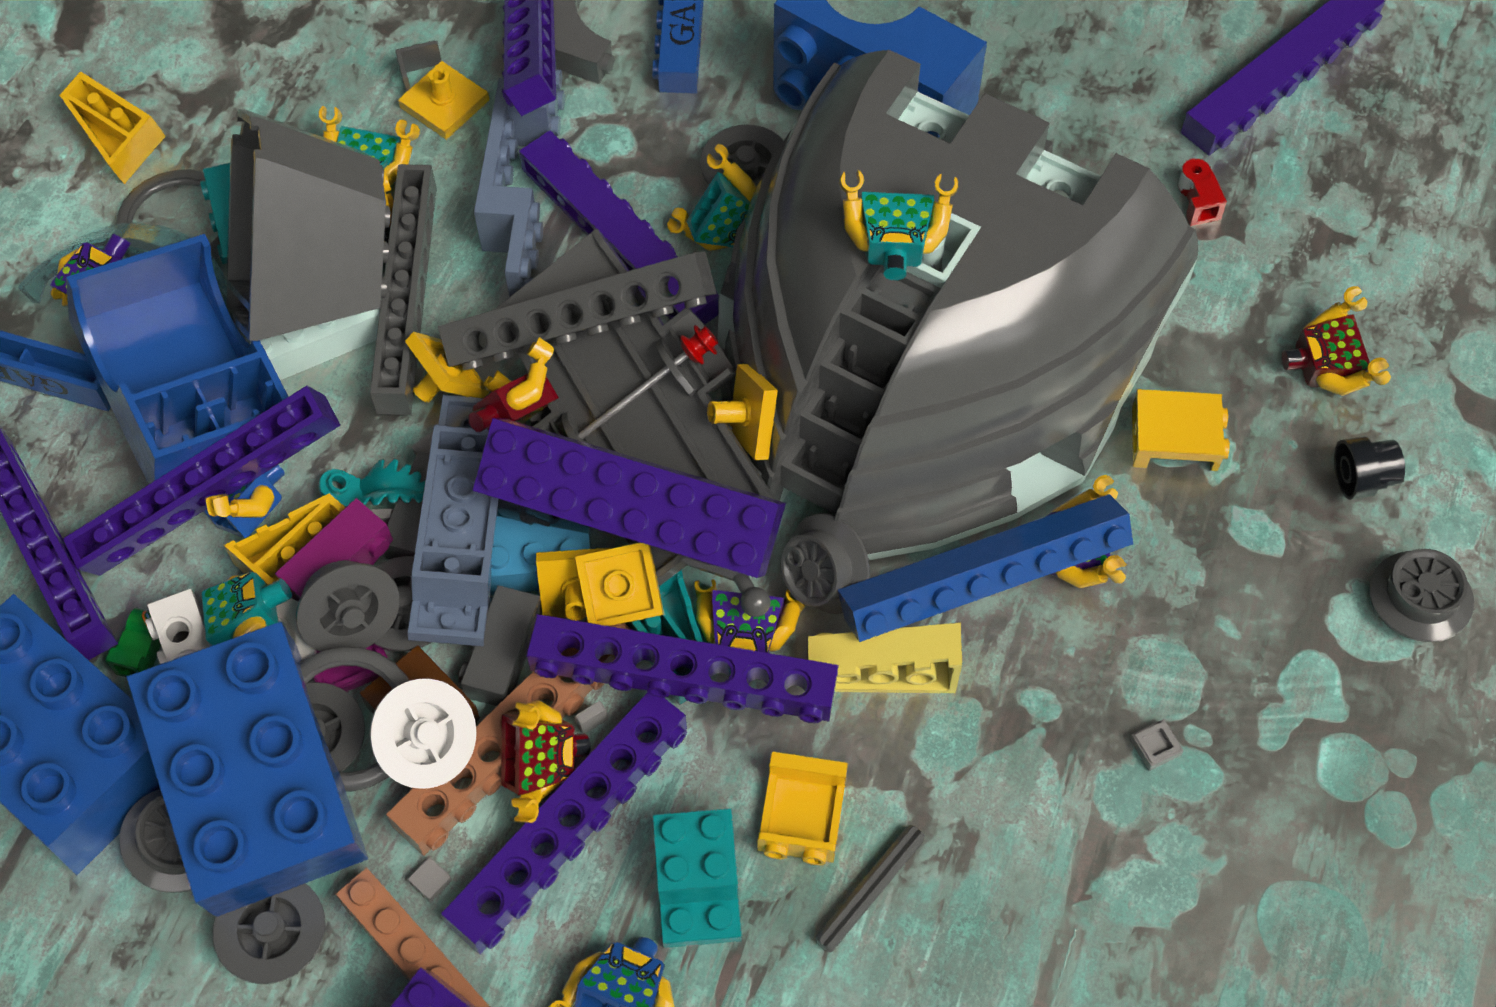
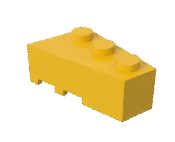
(113, 124)
(276, 545)

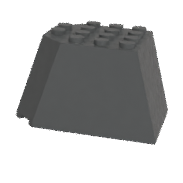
(301, 229)

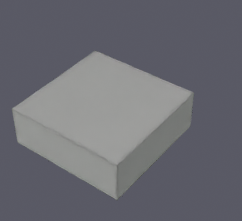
(1156, 744)

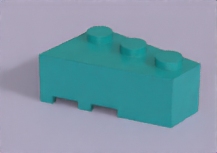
(216, 189)
(677, 618)

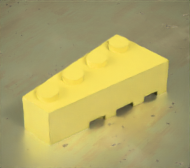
(894, 662)

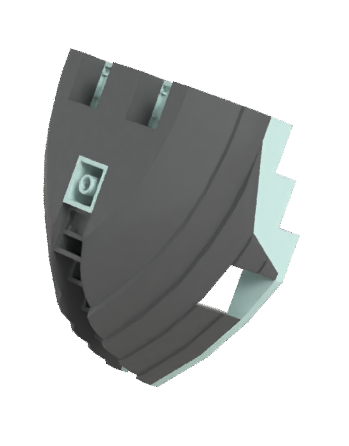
(986, 354)

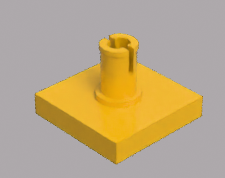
(443, 100)
(439, 375)
(749, 412)
(560, 583)
(619, 585)

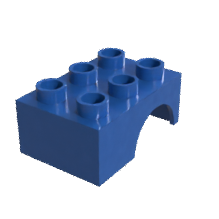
(814, 36)
(169, 353)
(66, 741)
(245, 770)

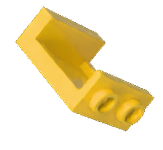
(1179, 427)
(802, 808)

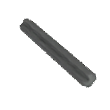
(869, 888)

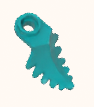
(375, 486)

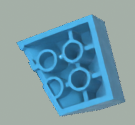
(517, 547)

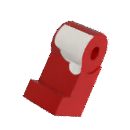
(1203, 192)

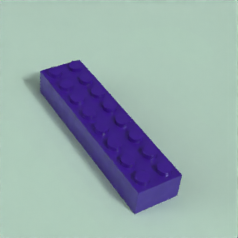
(629, 497)

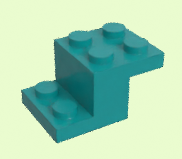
(697, 878)

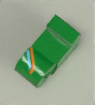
(135, 648)

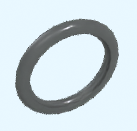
(154, 185)
(366, 659)

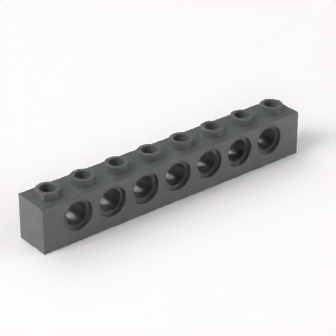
(406, 284)
(462, 336)

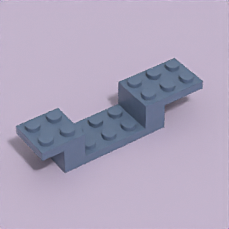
(509, 215)
(453, 535)

